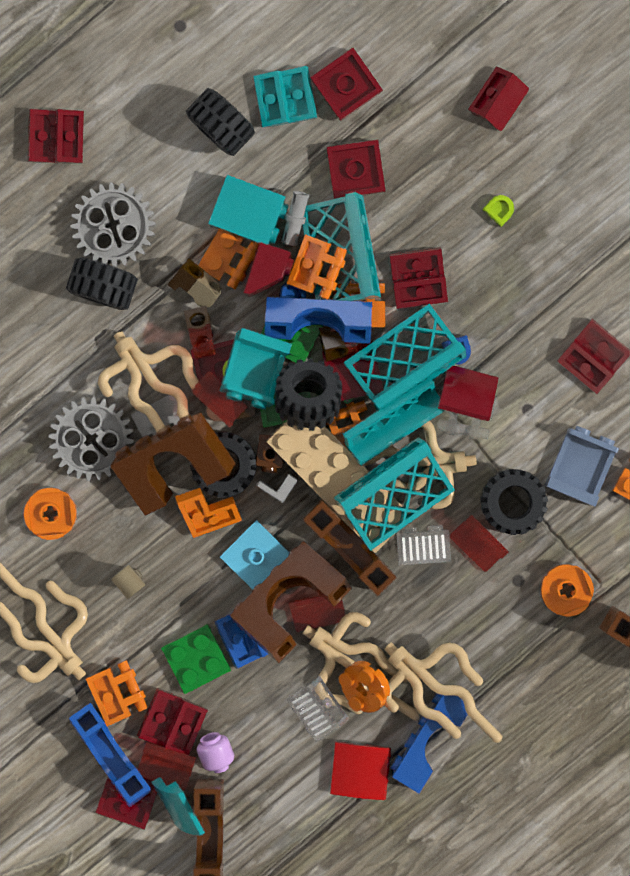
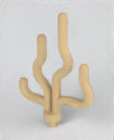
(134, 359)
(449, 463)
(332, 646)
(61, 652)
(412, 668)

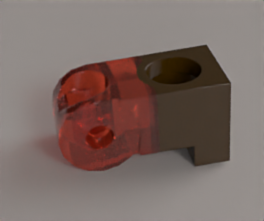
(200, 331)
(335, 347)

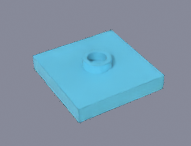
(255, 554)

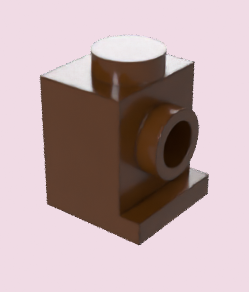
(266, 464)

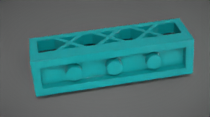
(393, 422)

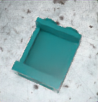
(248, 211)
(254, 368)

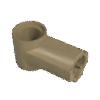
(128, 581)

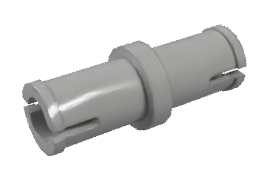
(295, 218)

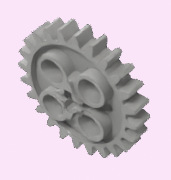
(91, 232)
(73, 453)

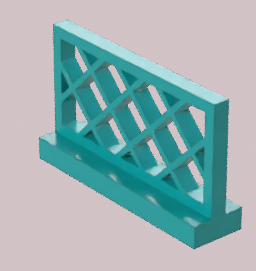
(359, 240)
(431, 368)
(387, 473)

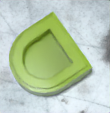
(499, 209)

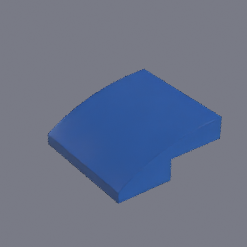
(238, 644)

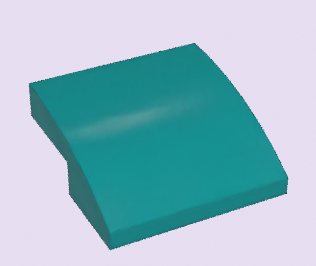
(285, 97)
(178, 807)

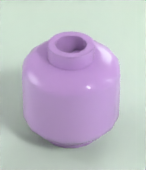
(215, 752)

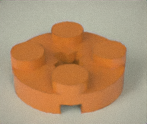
(39, 503)
(581, 595)
(357, 696)

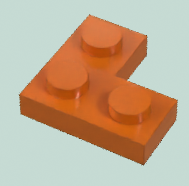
(206, 518)

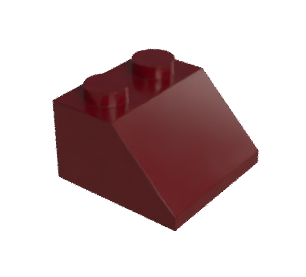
(268, 269)

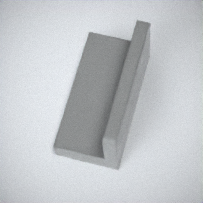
(283, 491)

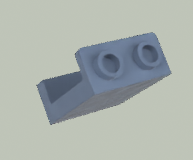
(581, 465)

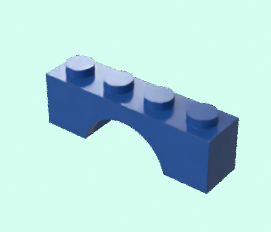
(289, 315)
(109, 755)
(412, 767)

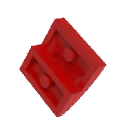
(360, 771)

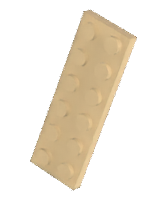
(329, 470)

